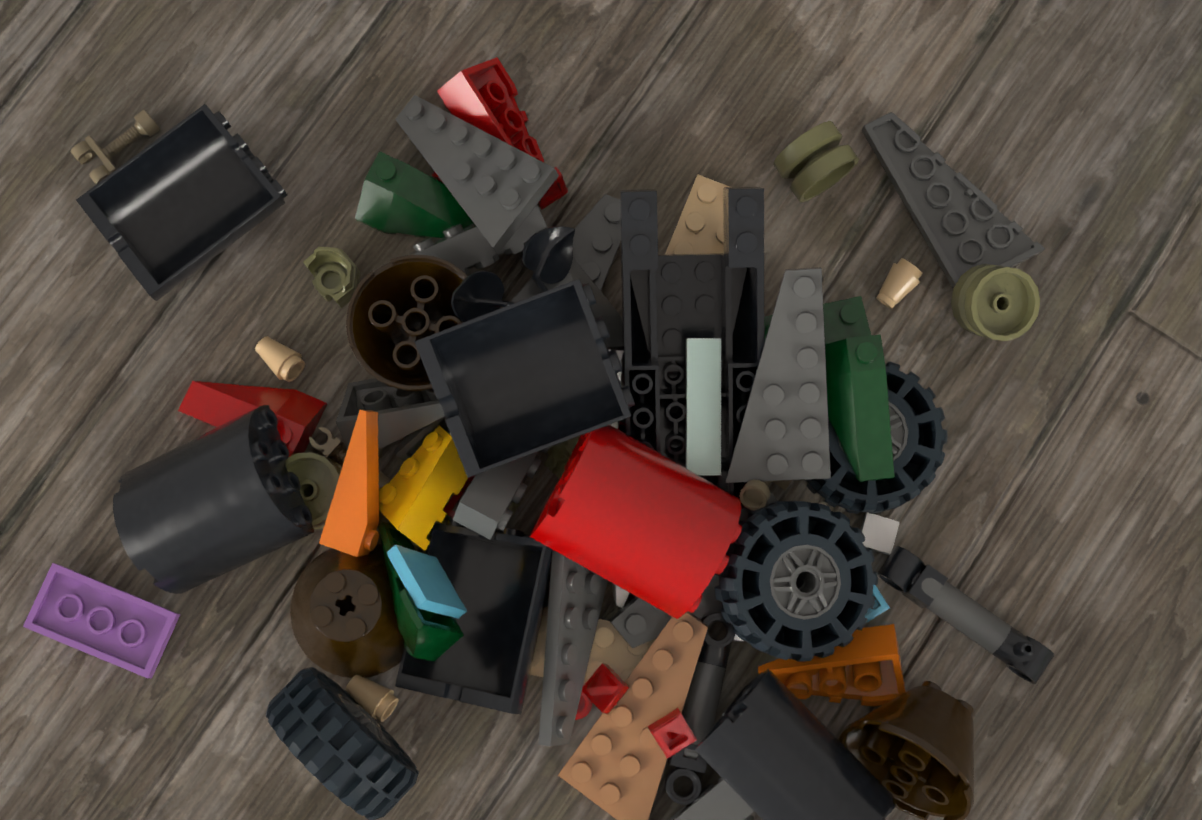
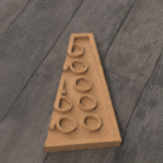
(619, 757)

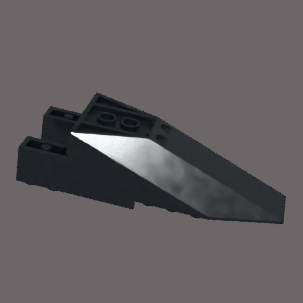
(690, 298)

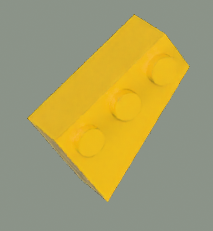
(423, 487)

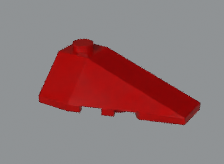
(486, 100)
(220, 403)

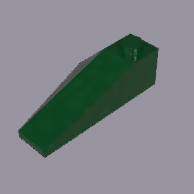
(407, 201)
(860, 405)
(425, 632)

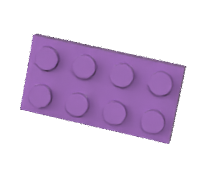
(101, 620)

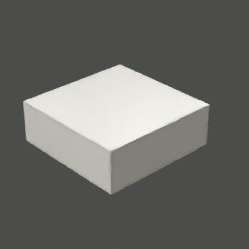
(879, 533)

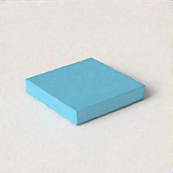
(426, 582)

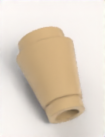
(898, 283)
(281, 359)
(372, 697)

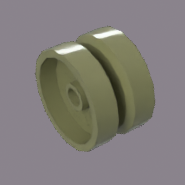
(815, 161)
(995, 302)
(317, 475)

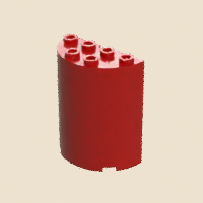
(640, 520)

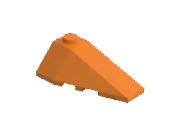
(355, 503)
(862, 670)

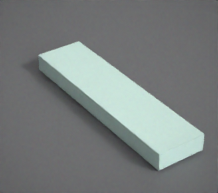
(703, 405)

